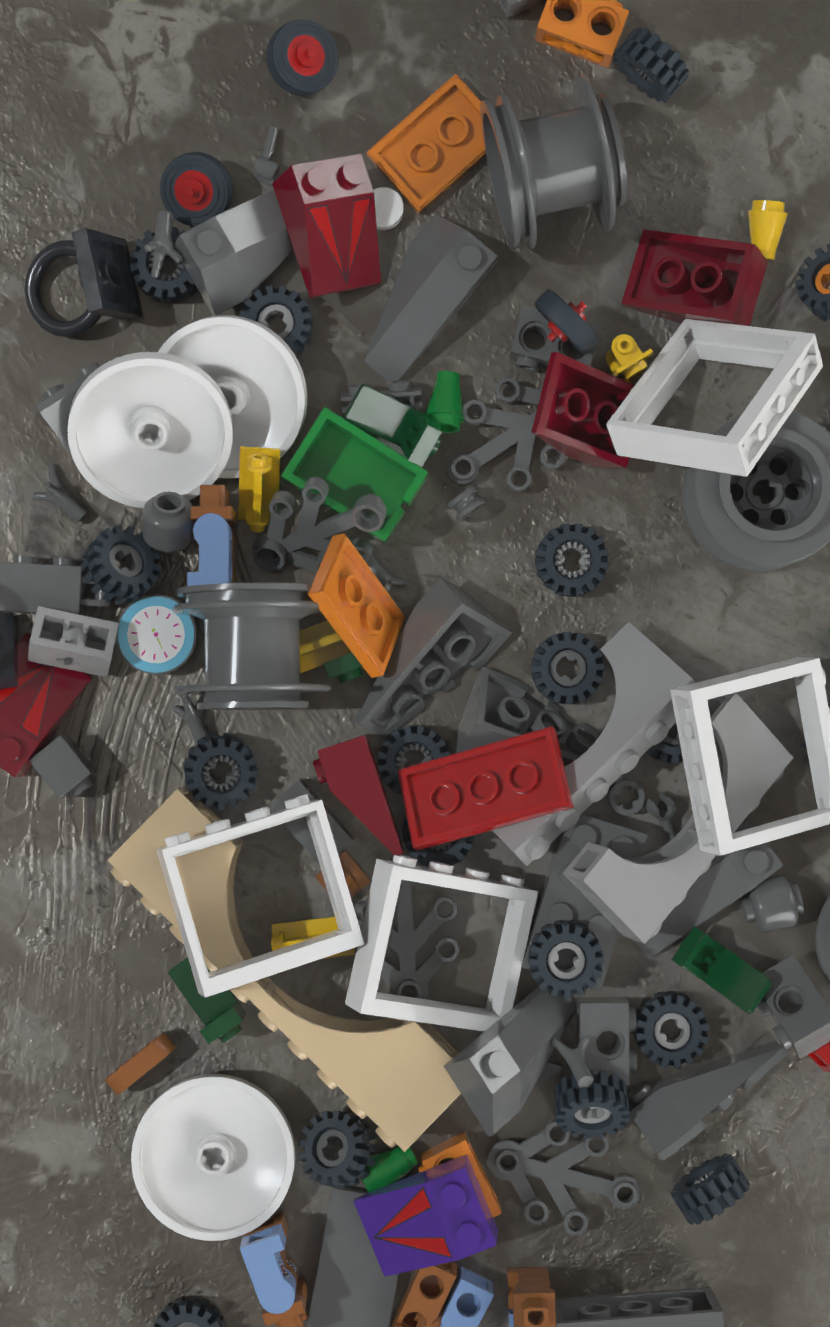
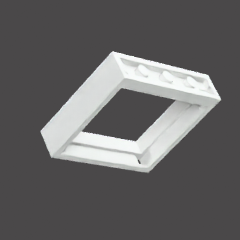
(795, 366)
(702, 761)
(376, 928)
(283, 959)

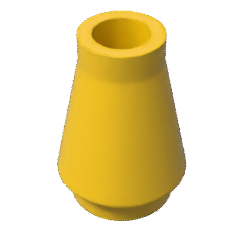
(766, 225)

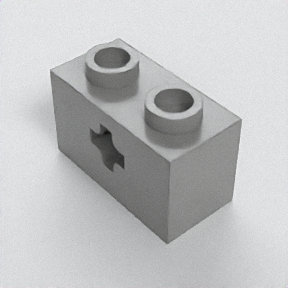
(72, 641)

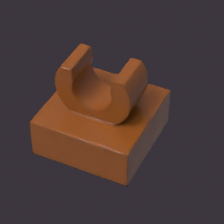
(354, 874)

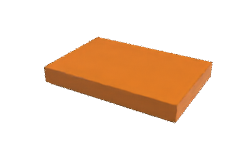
(432, 145)
(357, 605)

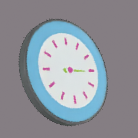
(155, 636)

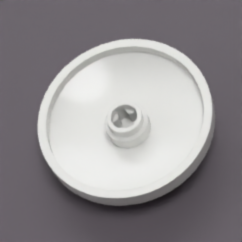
(254, 374)
(149, 428)
(213, 1157)

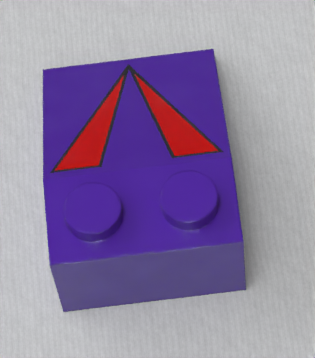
(428, 1218)

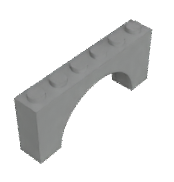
(638, 720)
(644, 889)

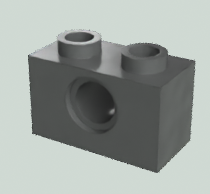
(607, 1014)
(809, 1026)

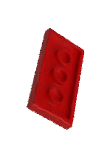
(485, 788)

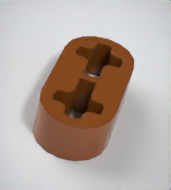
(140, 1063)

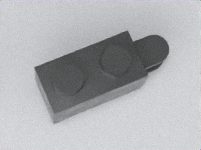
(55, 586)

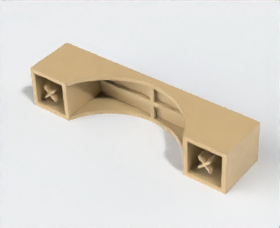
(383, 1065)

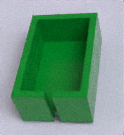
(355, 467)

